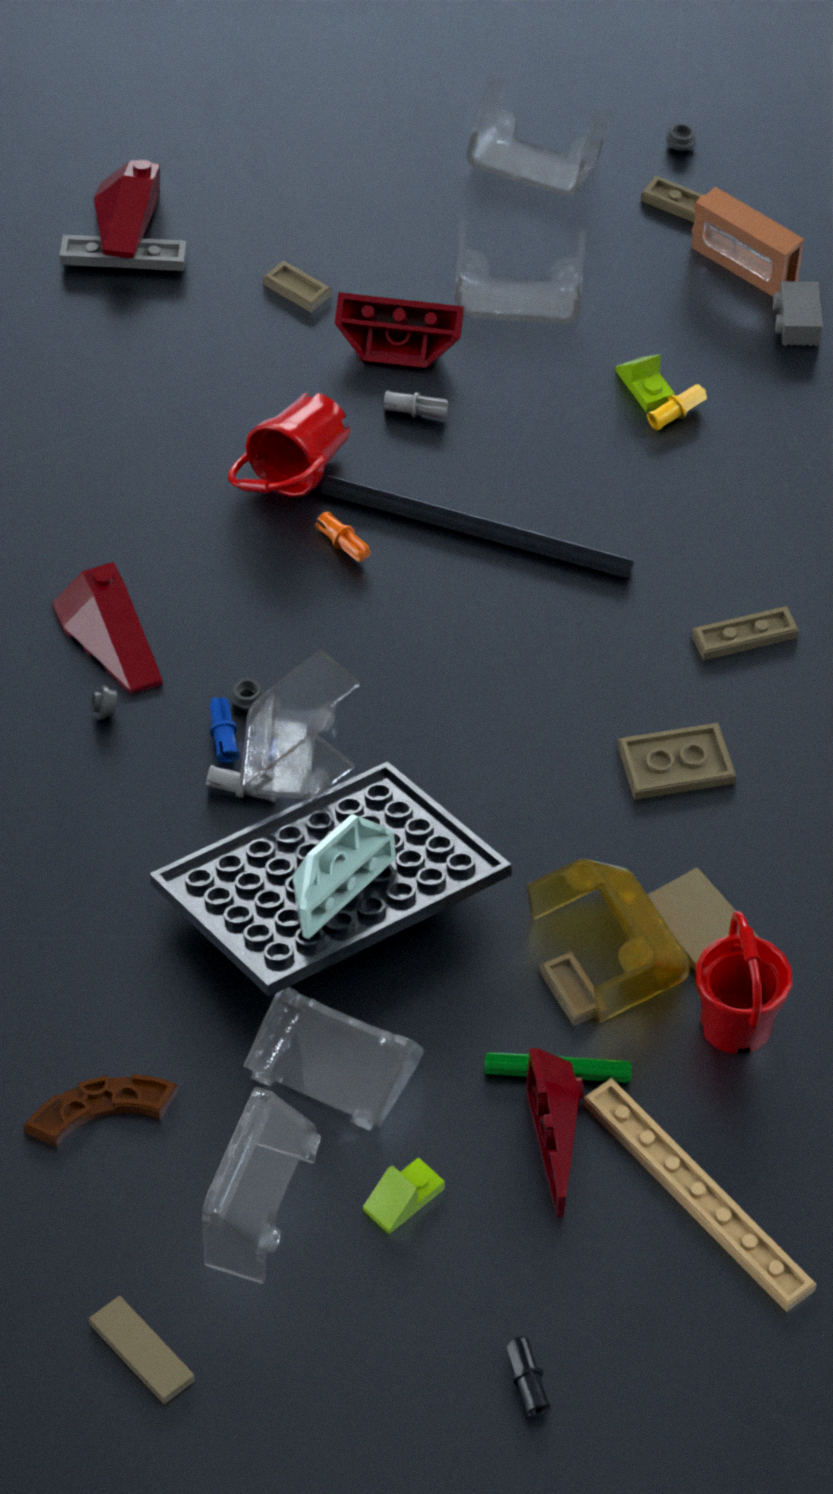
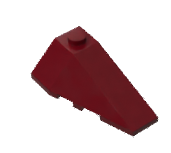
(126, 206)
(105, 622)
(554, 1102)

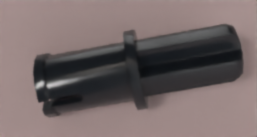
(528, 1376)

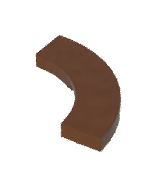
(98, 1098)

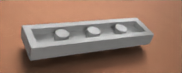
(151, 254)

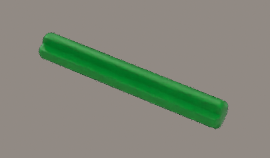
(587, 1068)

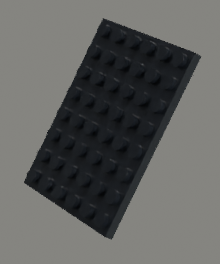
(245, 893)

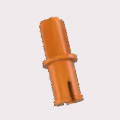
(343, 536)

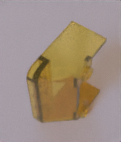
(653, 955)

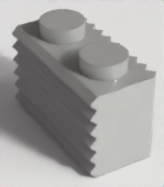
(799, 313)

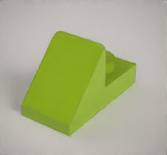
(645, 381)
(402, 1194)

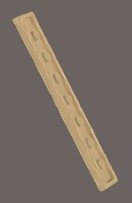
(699, 1195)

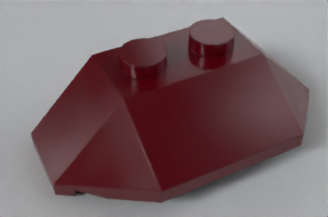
(398, 329)

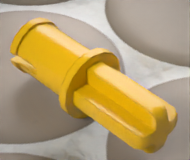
(677, 406)

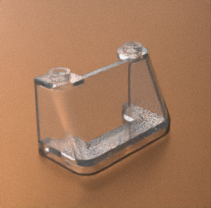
(332, 1058)

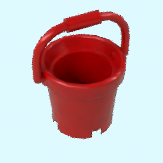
(293, 447)
(741, 988)

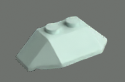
(340, 870)

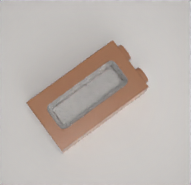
(746, 241)

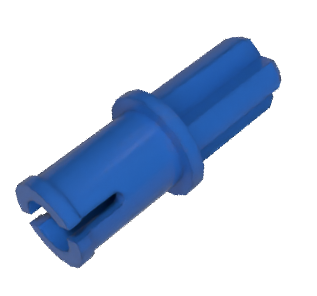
(223, 730)

